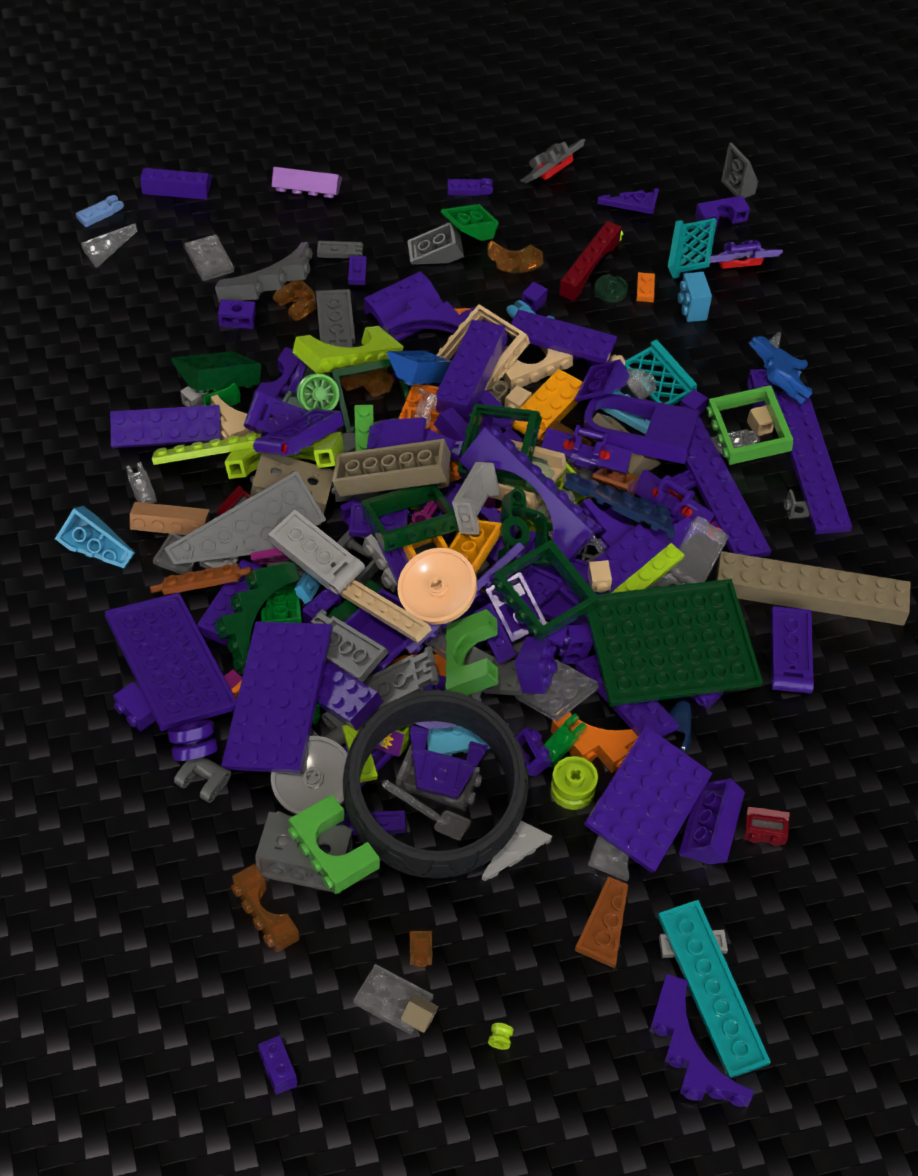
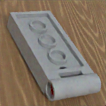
(315, 552)

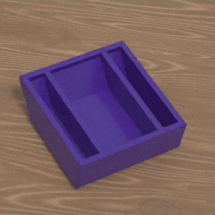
(380, 632)

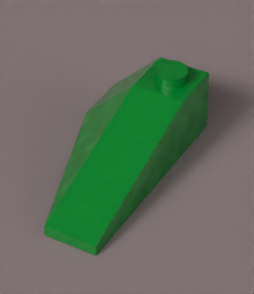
(282, 606)

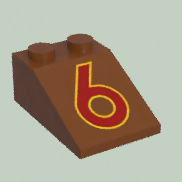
(620, 481)

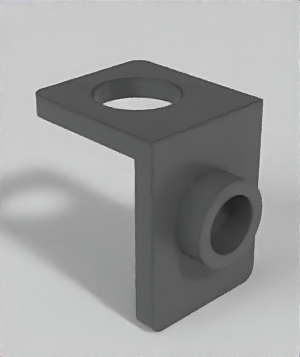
(790, 504)

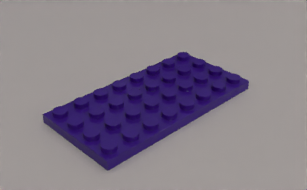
(170, 661)
(277, 697)

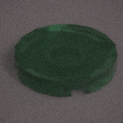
(611, 288)

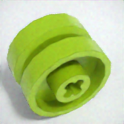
(574, 783)

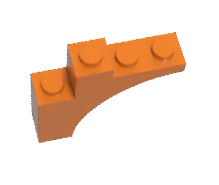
(607, 745)

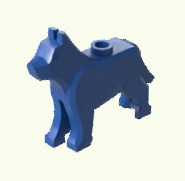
(781, 369)

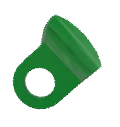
(229, 395)

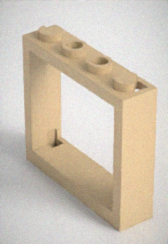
(507, 358)

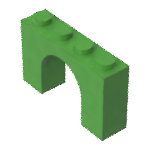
(459, 640)
(337, 871)

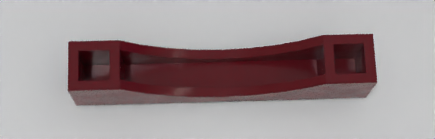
(576, 277)

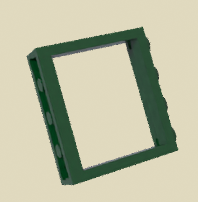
(351, 371)
(529, 442)
(411, 533)
(567, 571)

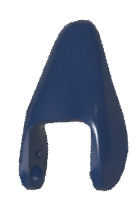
(682, 714)

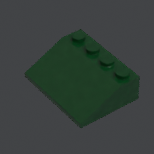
(218, 371)

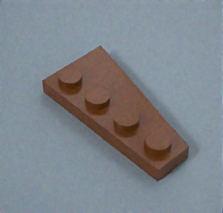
(603, 929)

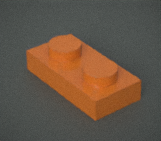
(645, 287)

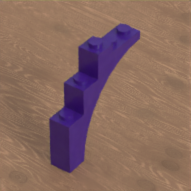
(422, 316)
(613, 530)
(683, 1051)

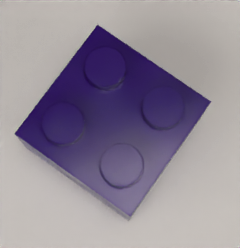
(535, 665)

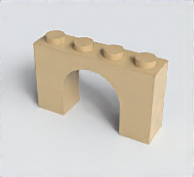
(524, 374)

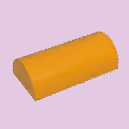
(477, 547)

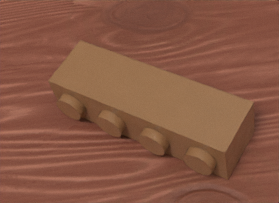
(167, 518)

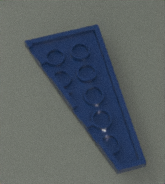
(623, 502)

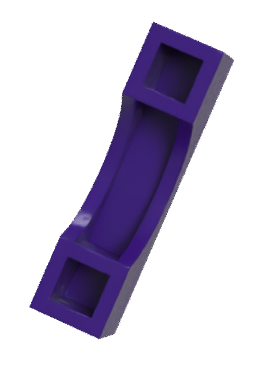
(287, 367)

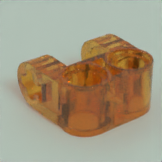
(302, 296)

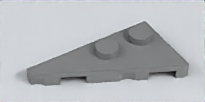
(522, 843)

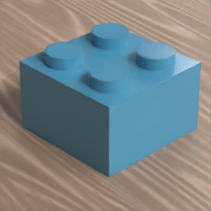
(695, 296)

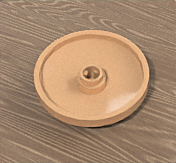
(437, 585)

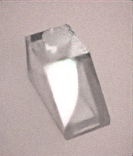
(640, 383)

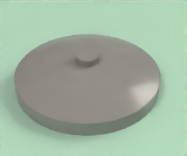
(319, 778)

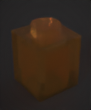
(420, 948)

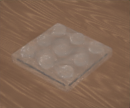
(564, 694)

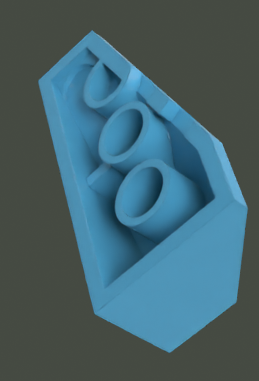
(91, 536)

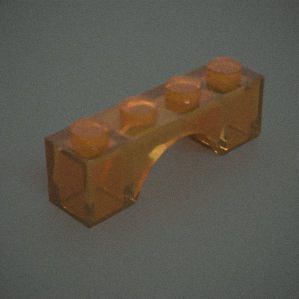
(277, 928)

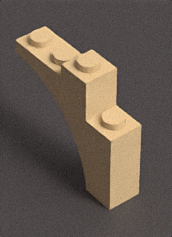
(231, 420)

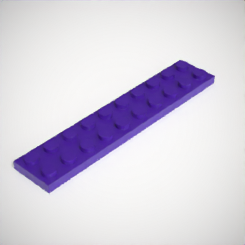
(814, 467)
(724, 497)

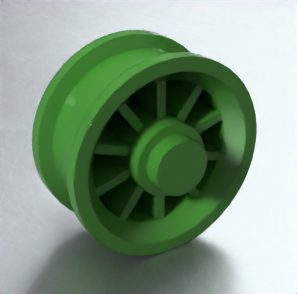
(317, 392)

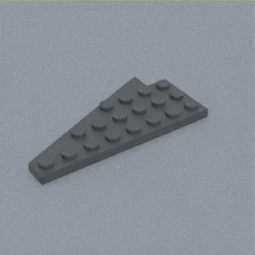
(247, 524)

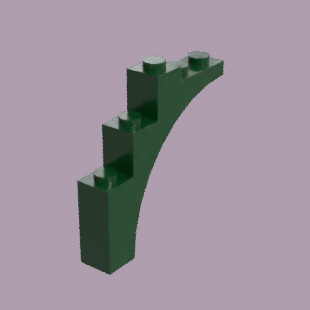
(246, 604)

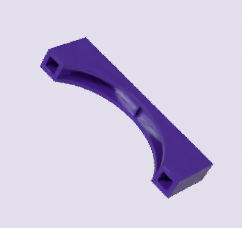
(570, 525)

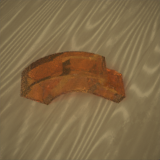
(515, 261)

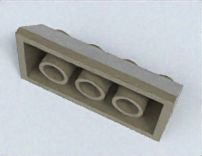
(637, 462)

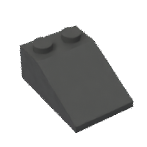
(738, 173)
(436, 246)

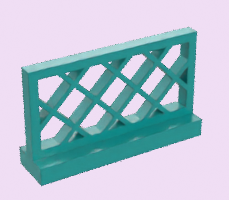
(680, 246)
(671, 369)

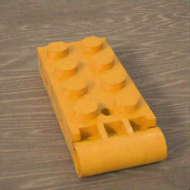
(552, 401)

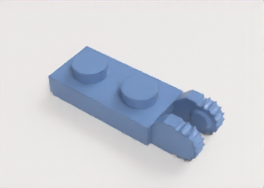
(99, 211)

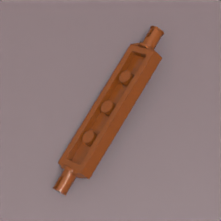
(200, 579)

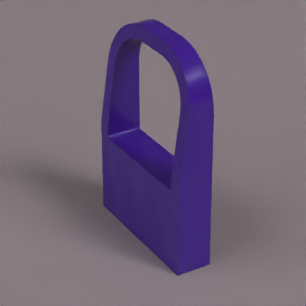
(668, 432)

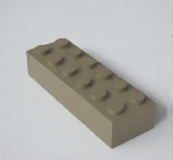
(392, 467)

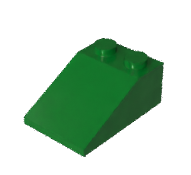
(473, 221)

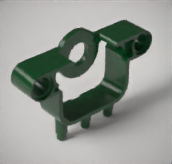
(517, 507)

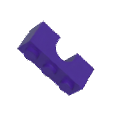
(734, 208)

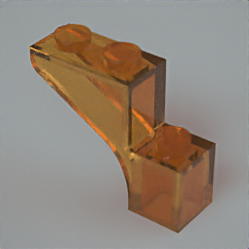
(375, 383)

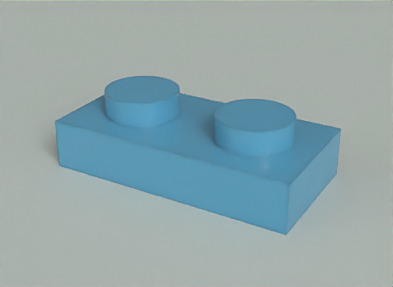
(307, 587)

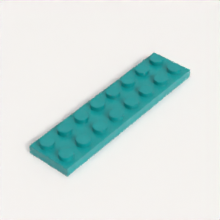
(713, 989)

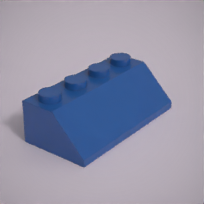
(418, 367)

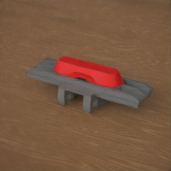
(552, 160)

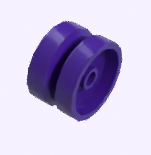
(192, 740)

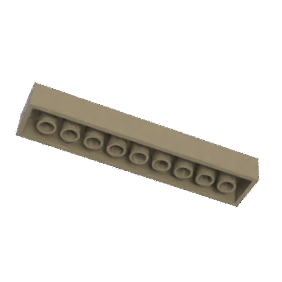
(816, 588)

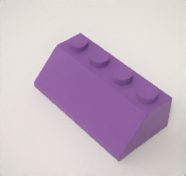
(306, 181)

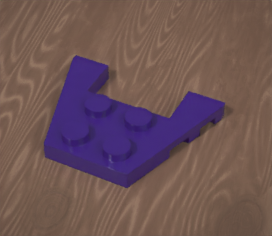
(440, 772)

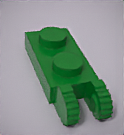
(564, 739)

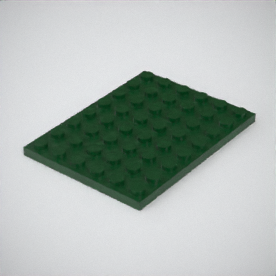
(672, 642)

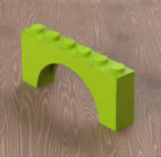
(326, 357)
(322, 451)

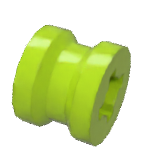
(500, 1036)

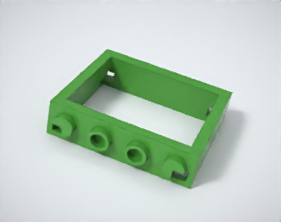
(757, 450)

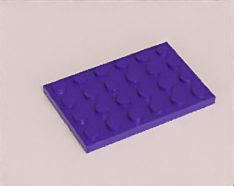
(648, 799)

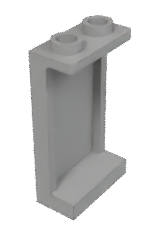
(472, 495)

